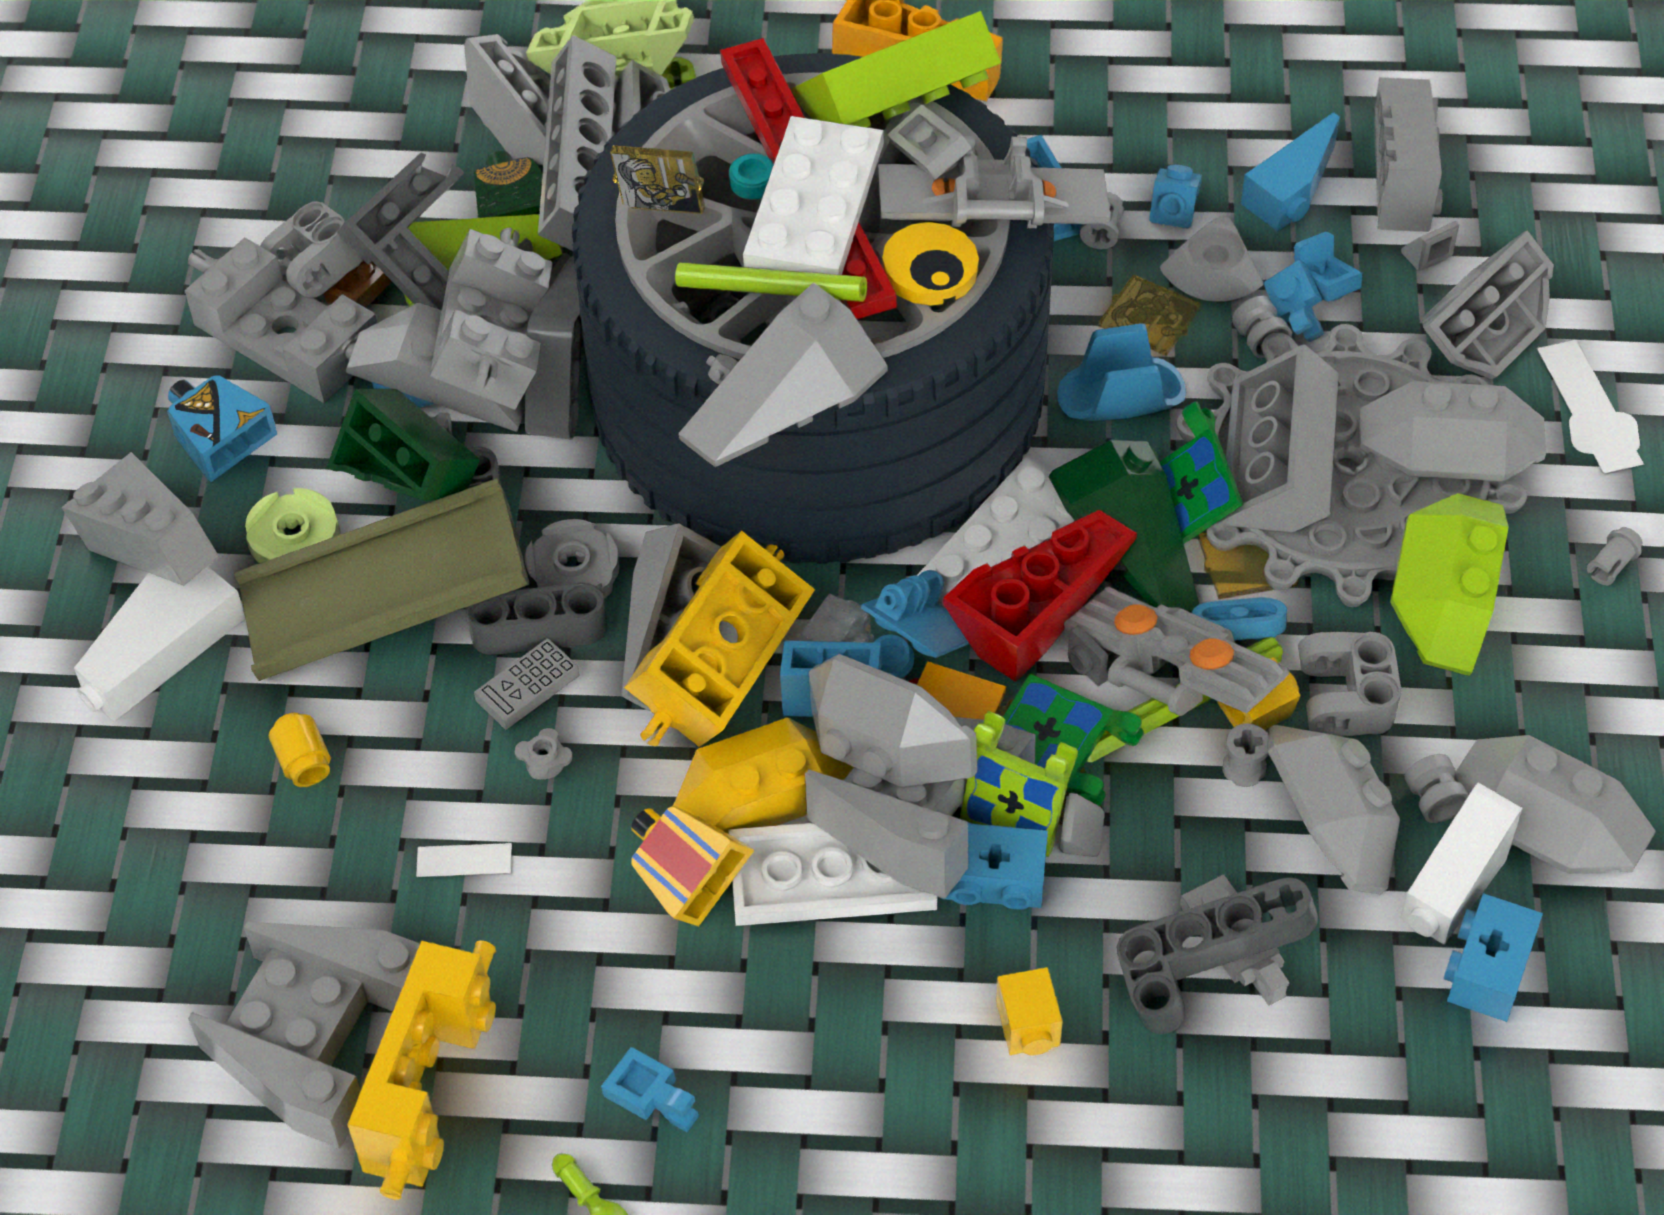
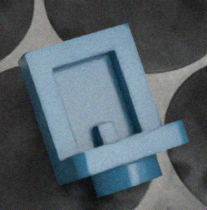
(1175, 196)
(1329, 273)

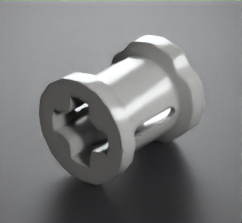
(1105, 233)
(1246, 755)

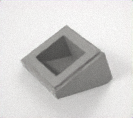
(1432, 246)
(1081, 827)

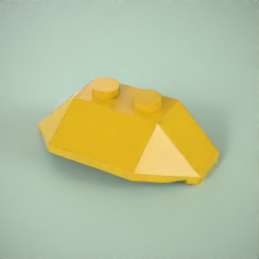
(756, 776)

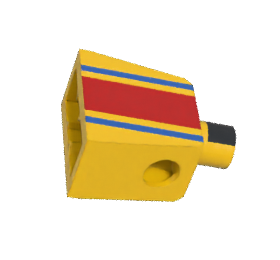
(686, 861)

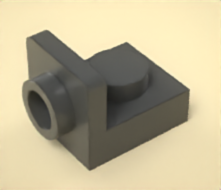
(1089, 657)

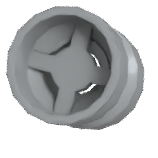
(1256, 320)
(1435, 785)

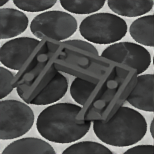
(382, 235)

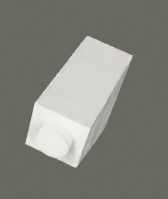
(1462, 864)

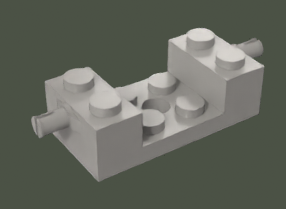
(248, 302)
(487, 315)

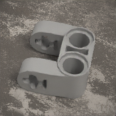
(314, 243)
(1350, 656)

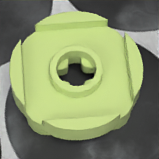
(274, 513)

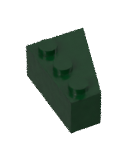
(400, 447)

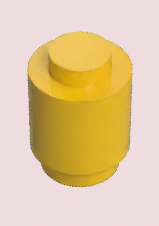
(300, 749)

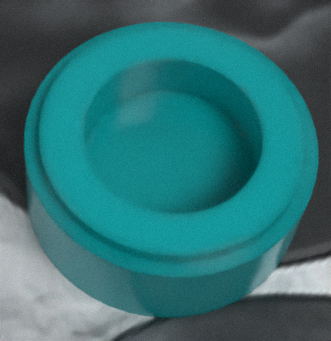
(750, 175)

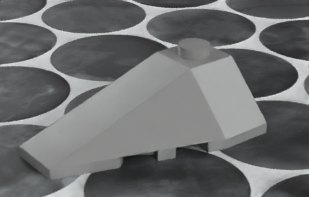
(796, 368)

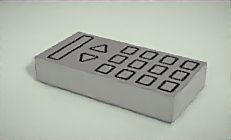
(526, 683)

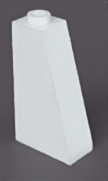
(154, 638)

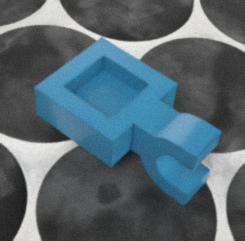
(1293, 296)
(646, 1085)

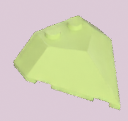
(625, 28)

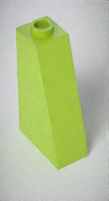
(446, 236)

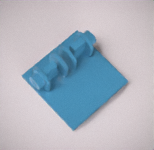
(914, 613)

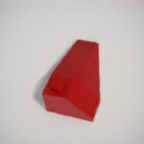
(1022, 603)

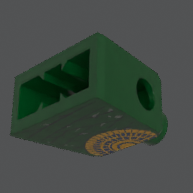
(508, 186)

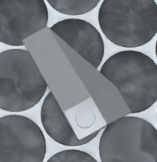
(661, 590)

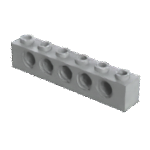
(576, 131)

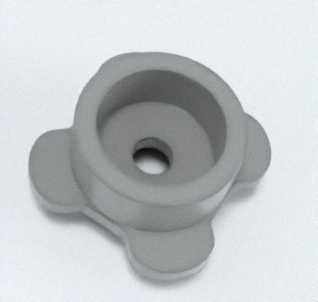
(546, 765)

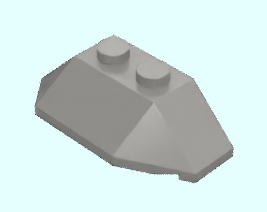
(508, 95)
(1494, 309)
(401, 356)
(1453, 431)
(887, 725)
(1339, 802)
(1569, 810)

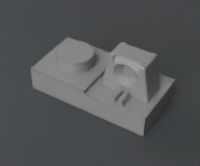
(929, 142)

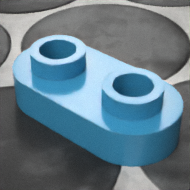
(1246, 617)

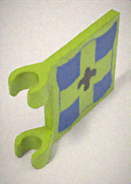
(1015, 791)

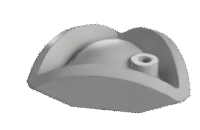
(1213, 264)

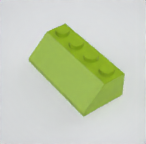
(901, 73)

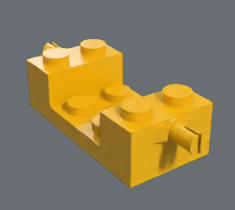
(695, 674)
(393, 1118)

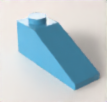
(1286, 181)

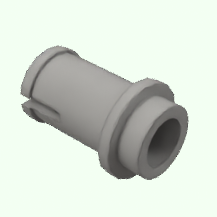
(1621, 547)

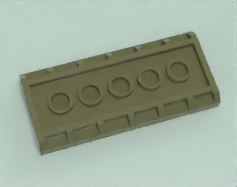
(380, 579)

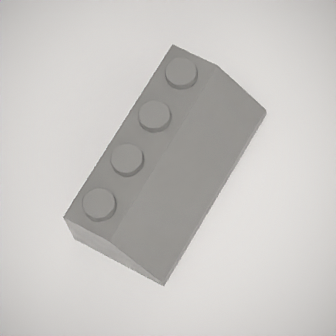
(1283, 442)

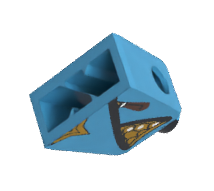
(218, 423)

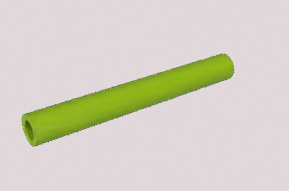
(768, 281)

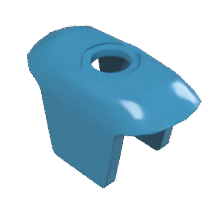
(1120, 378)

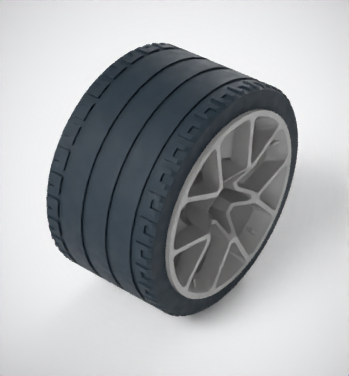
(858, 477)

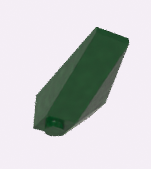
(1134, 490)

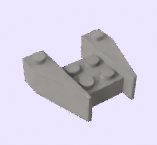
(904, 828)
(300, 1016)

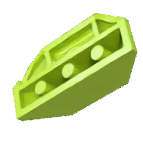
(1450, 578)

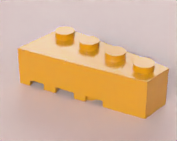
(878, 24)

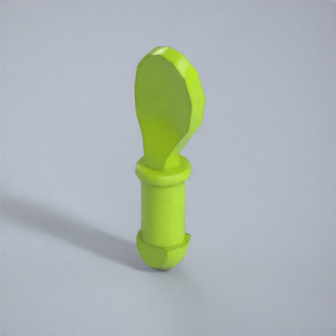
(582, 1188)

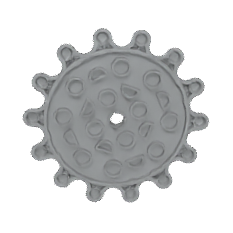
(1367, 505)

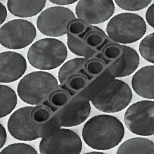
(554, 389)
(531, 615)

